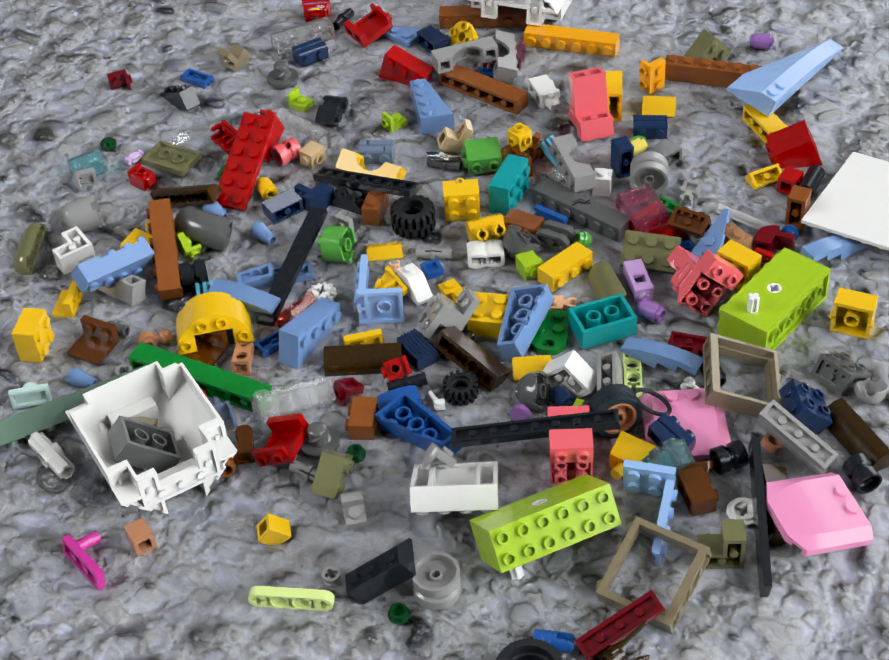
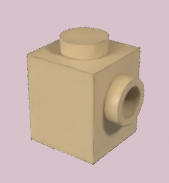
(312, 155)

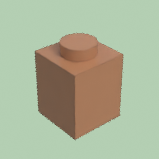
(140, 536)

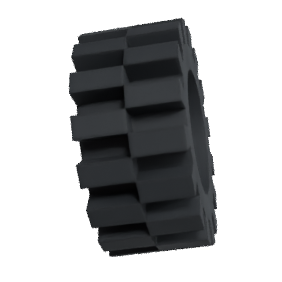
(464, 395)

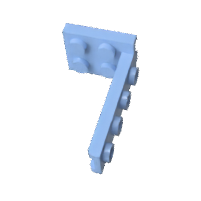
(378, 304)
(655, 481)

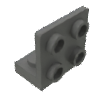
(838, 371)

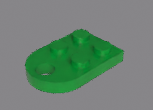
(552, 332)

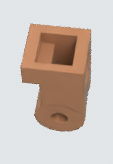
(243, 358)

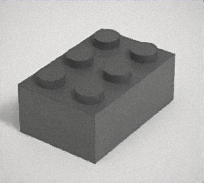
(143, 445)

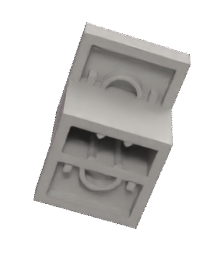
(447, 312)

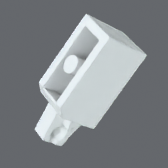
(544, 92)

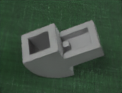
(353, 509)

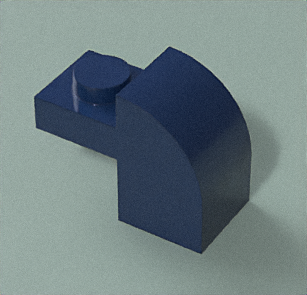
(317, 197)

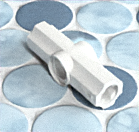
(51, 455)

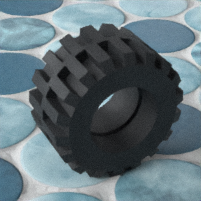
(412, 216)

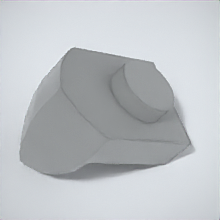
(84, 178)
(341, 219)
(443, 454)

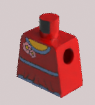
(316, 9)

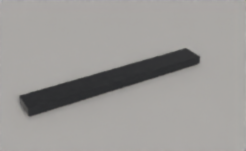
(367, 182)
(294, 262)
(532, 428)
(760, 517)

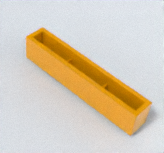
(572, 40)

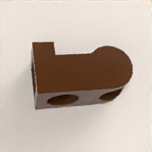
(245, 445)

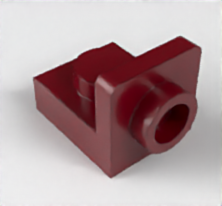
(119, 79)
(346, 387)

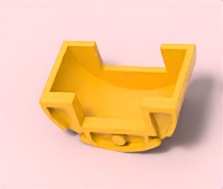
(209, 314)

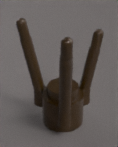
(616, 651)

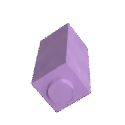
(637, 280)

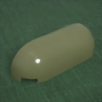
(29, 248)
(604, 281)

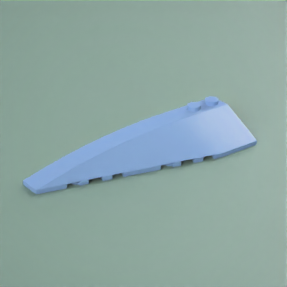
(777, 81)

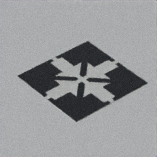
(439, 156)

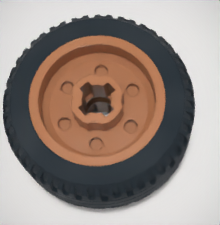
(621, 398)

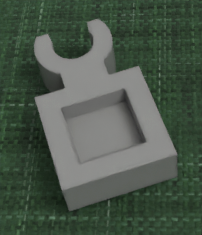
(690, 190)

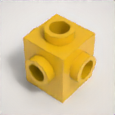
(520, 136)

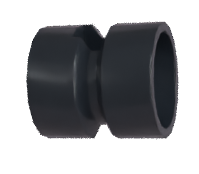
(193, 272)
(729, 457)
(862, 473)

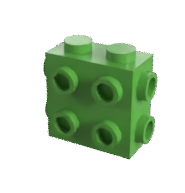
(481, 155)

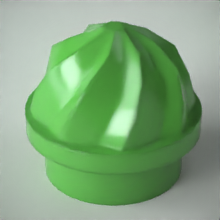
(583, 238)

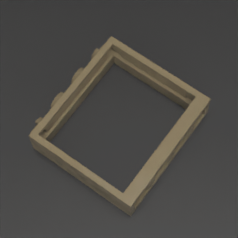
(714, 396)
(687, 586)

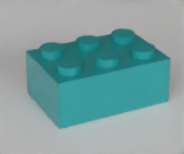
(509, 184)
(602, 321)

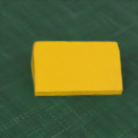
(763, 176)
(384, 251)
(528, 364)

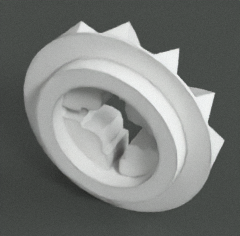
(330, 291)
(739, 505)

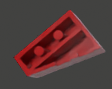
(404, 67)

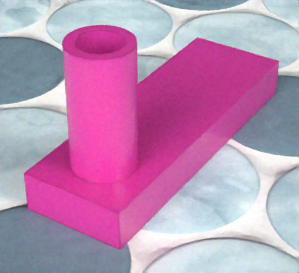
(86, 565)

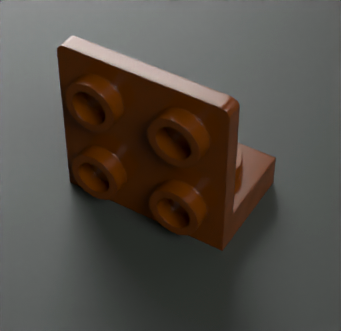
(689, 221)
(96, 342)
(210, 347)

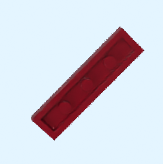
(619, 625)

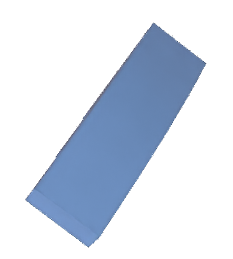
(832, 247)
(264, 275)
(252, 298)
(660, 353)

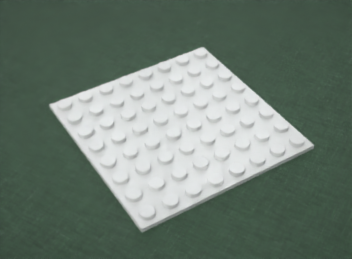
(855, 202)

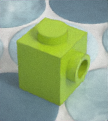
(527, 264)

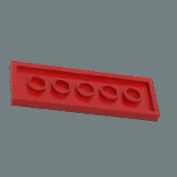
(245, 160)

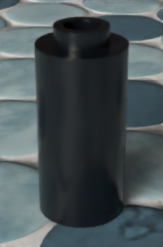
(813, 178)

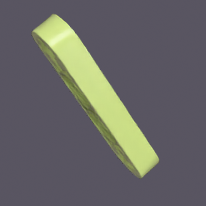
(632, 373)
(268, 597)

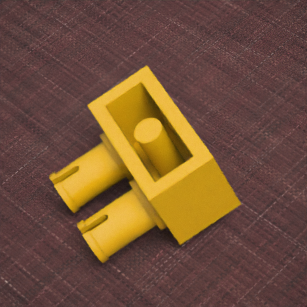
(486, 228)

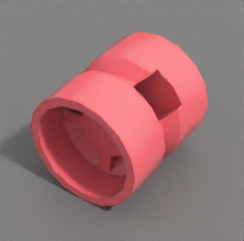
(285, 151)

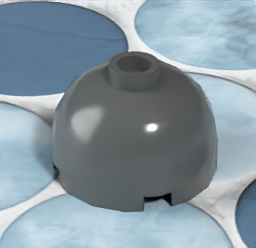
(519, 242)
(534, 391)

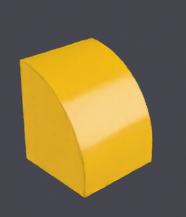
(273, 530)

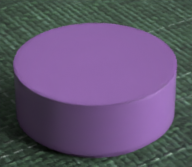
(520, 412)

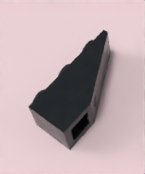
(181, 96)

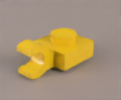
(450, 289)

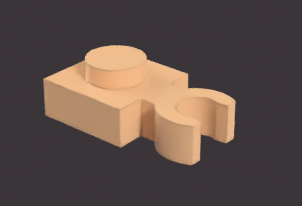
(562, 304)

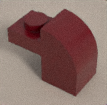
(771, 238)

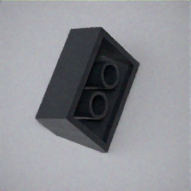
(382, 573)

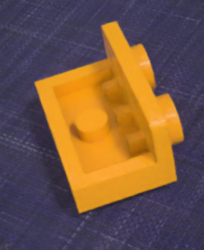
(652, 75)

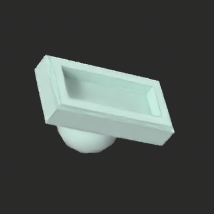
(29, 395)

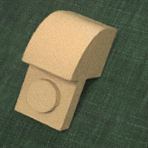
(452, 140)

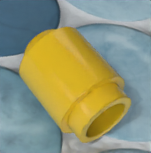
(266, 188)

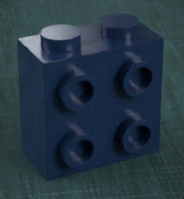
(806, 405)

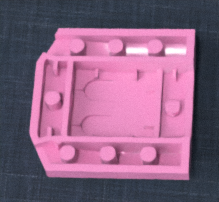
(689, 408)
(817, 514)

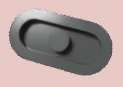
(555, 235)

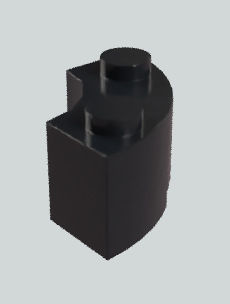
(331, 110)

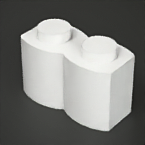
(485, 253)

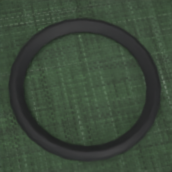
(657, 395)

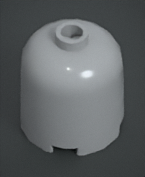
(82, 213)

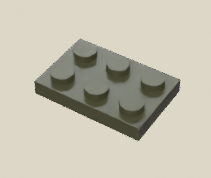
(171, 158)
(650, 248)

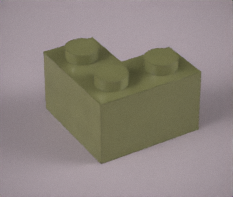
(708, 47)
(330, 473)
(727, 547)

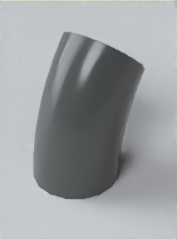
(204, 227)

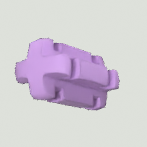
(134, 157)

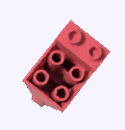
(590, 104)
(701, 280)
(569, 448)

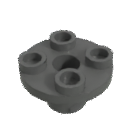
(282, 76)
(319, 439)

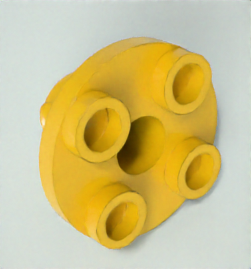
(462, 32)

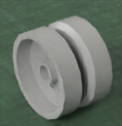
(650, 169)
(437, 581)

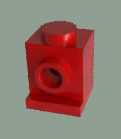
(141, 177)
(403, 365)

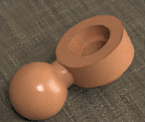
(149, 337)
(770, 444)

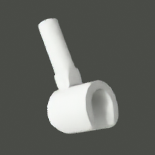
(690, 384)
(439, 404)

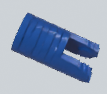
(560, 640)

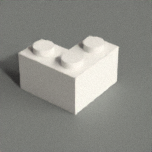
(75, 248)
(572, 372)

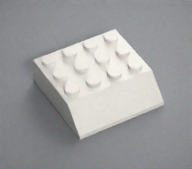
(460, 488)

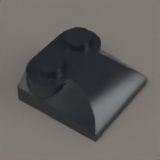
(349, 198)

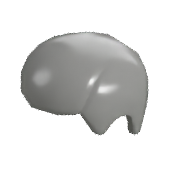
(871, 392)

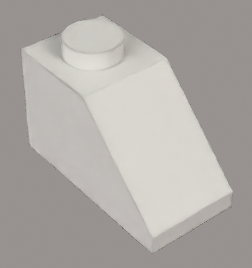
(603, 182)
(416, 283)

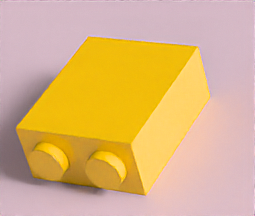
(614, 94)

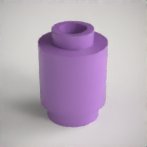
(761, 41)
(651, 310)

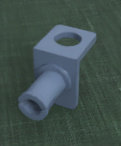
(224, 410)

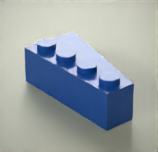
(414, 423)

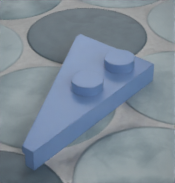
(402, 35)
(714, 237)

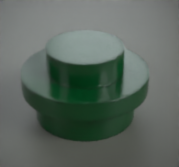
(108, 144)
(357, 451)
(398, 613)

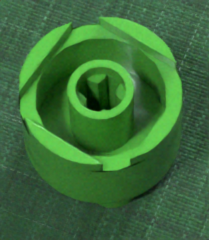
(336, 244)

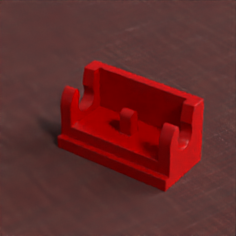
(225, 136)

